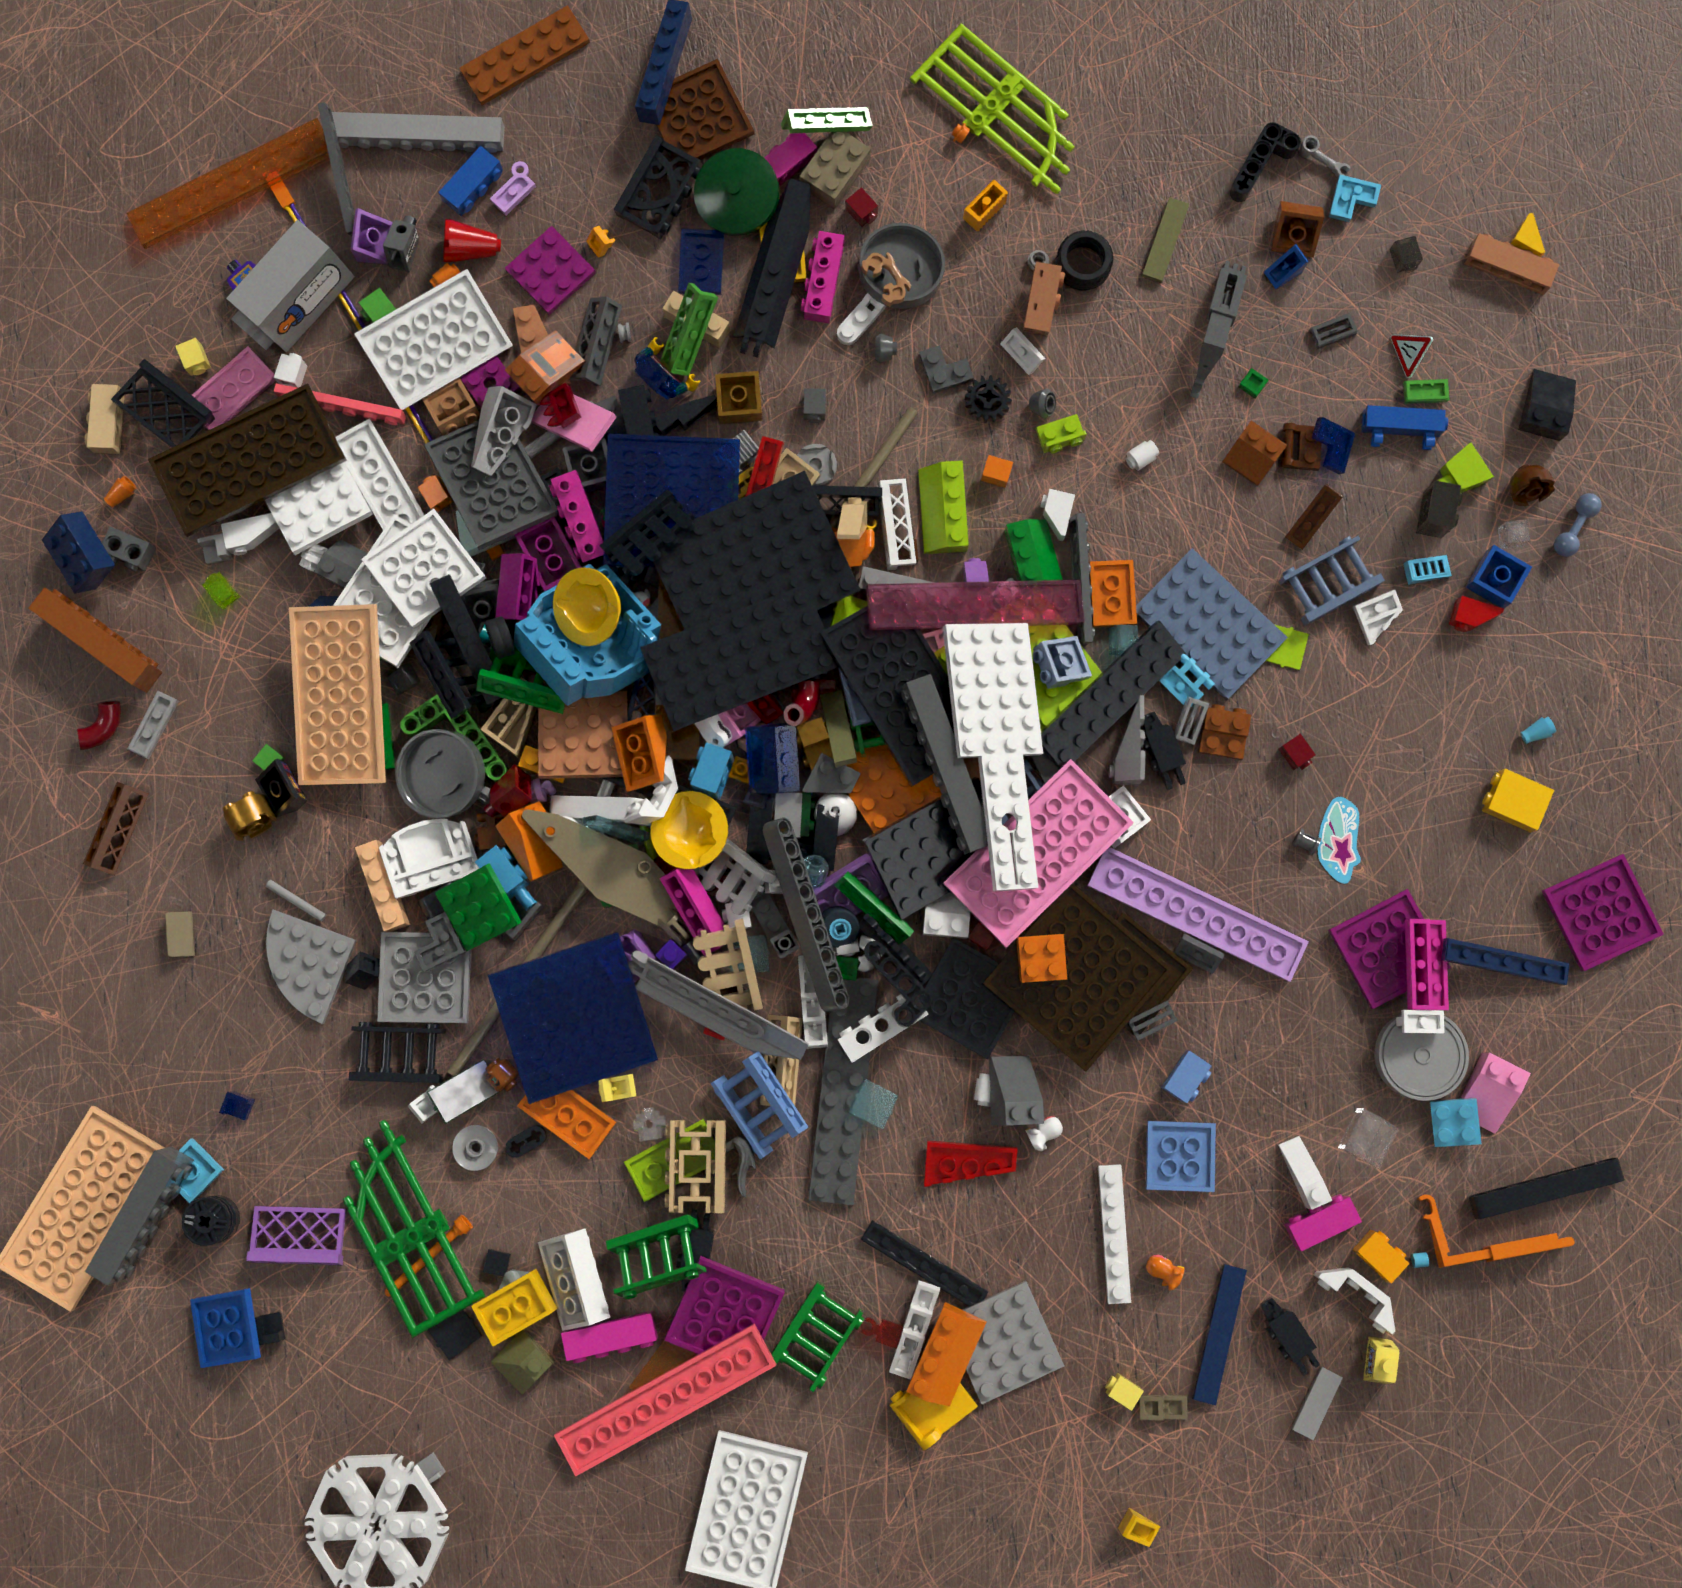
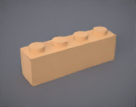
(390, 910)

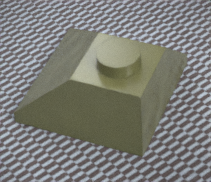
(522, 1361)

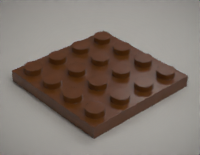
(703, 113)

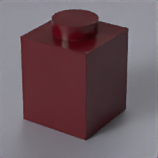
(861, 207)
(1297, 752)

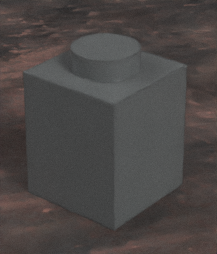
(814, 404)

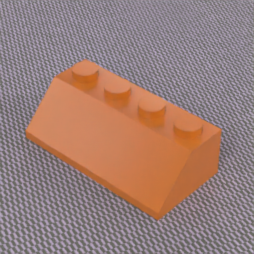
(946, 1355)

